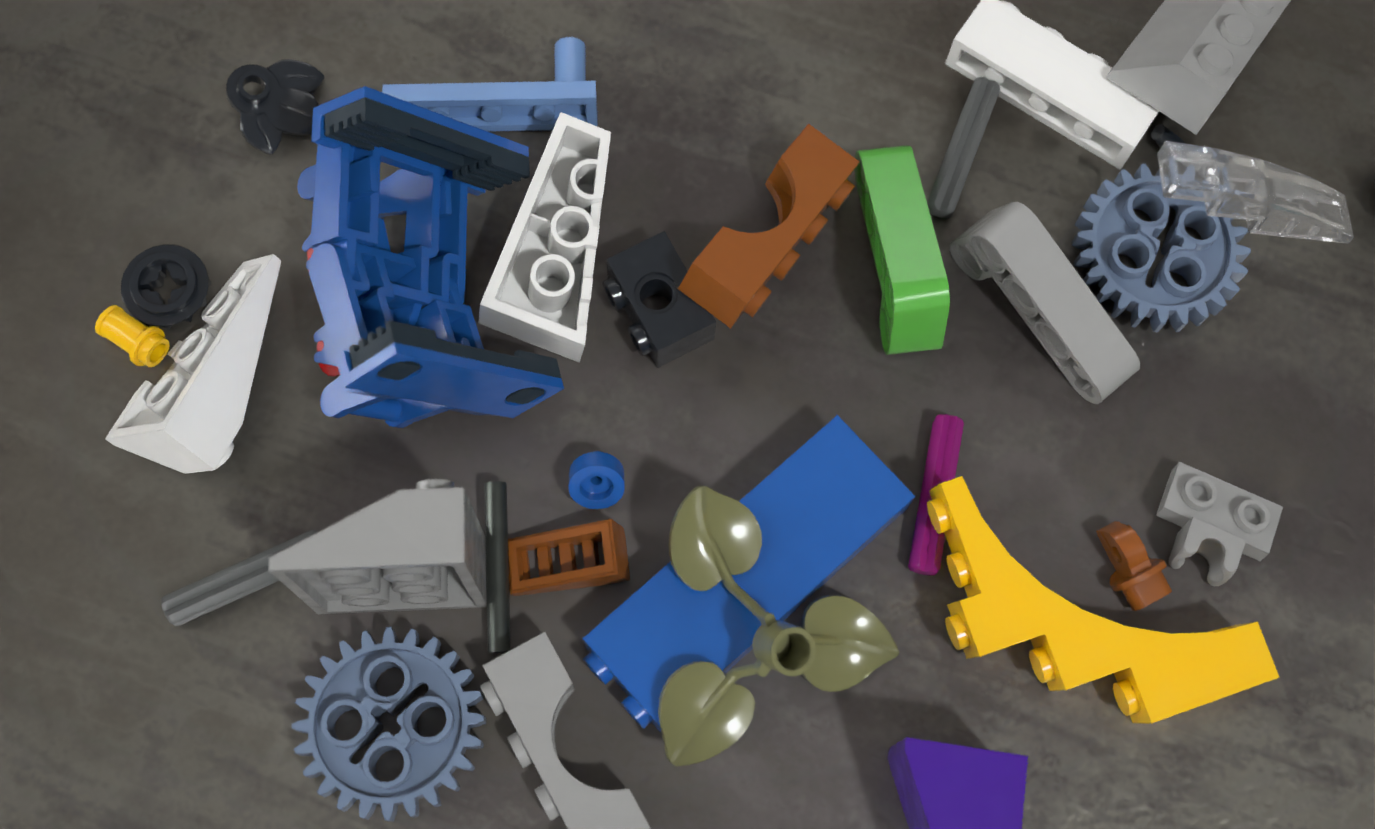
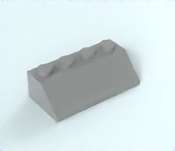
(1194, 54)

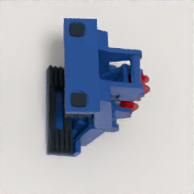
(400, 318)

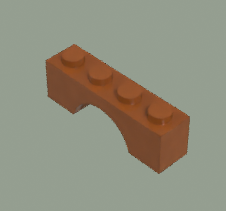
(737, 265)

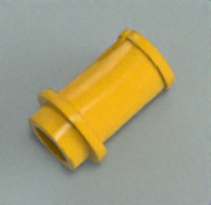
(142, 343)

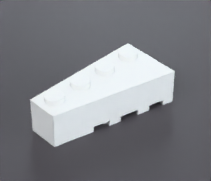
(549, 257)

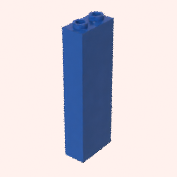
(812, 522)

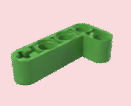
(904, 250)

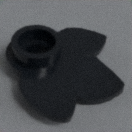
(281, 107)

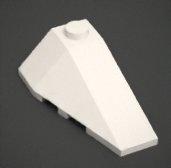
(205, 393)

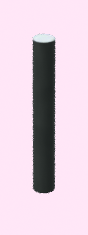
(497, 567)

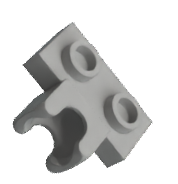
(1216, 521)

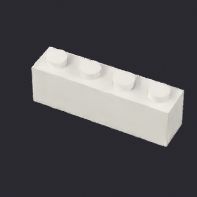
(1051, 80)

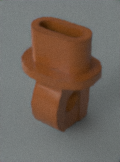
(1135, 573)

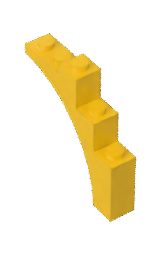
(1007, 605)

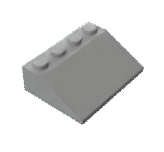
(394, 555)

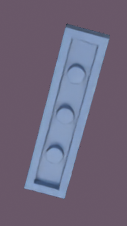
(513, 104)

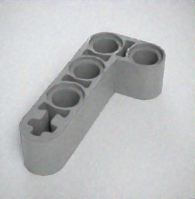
(1049, 297)

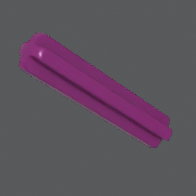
(939, 468)

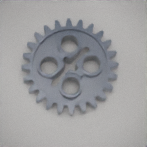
(1113, 229)
(426, 759)

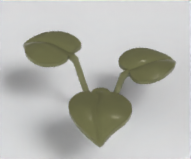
(833, 651)

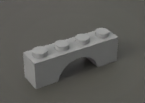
(532, 690)

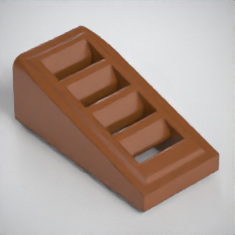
(593, 574)

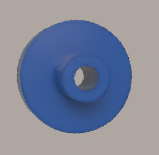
(596, 480)

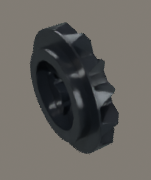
(148, 272)

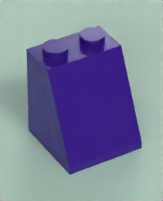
(958, 785)

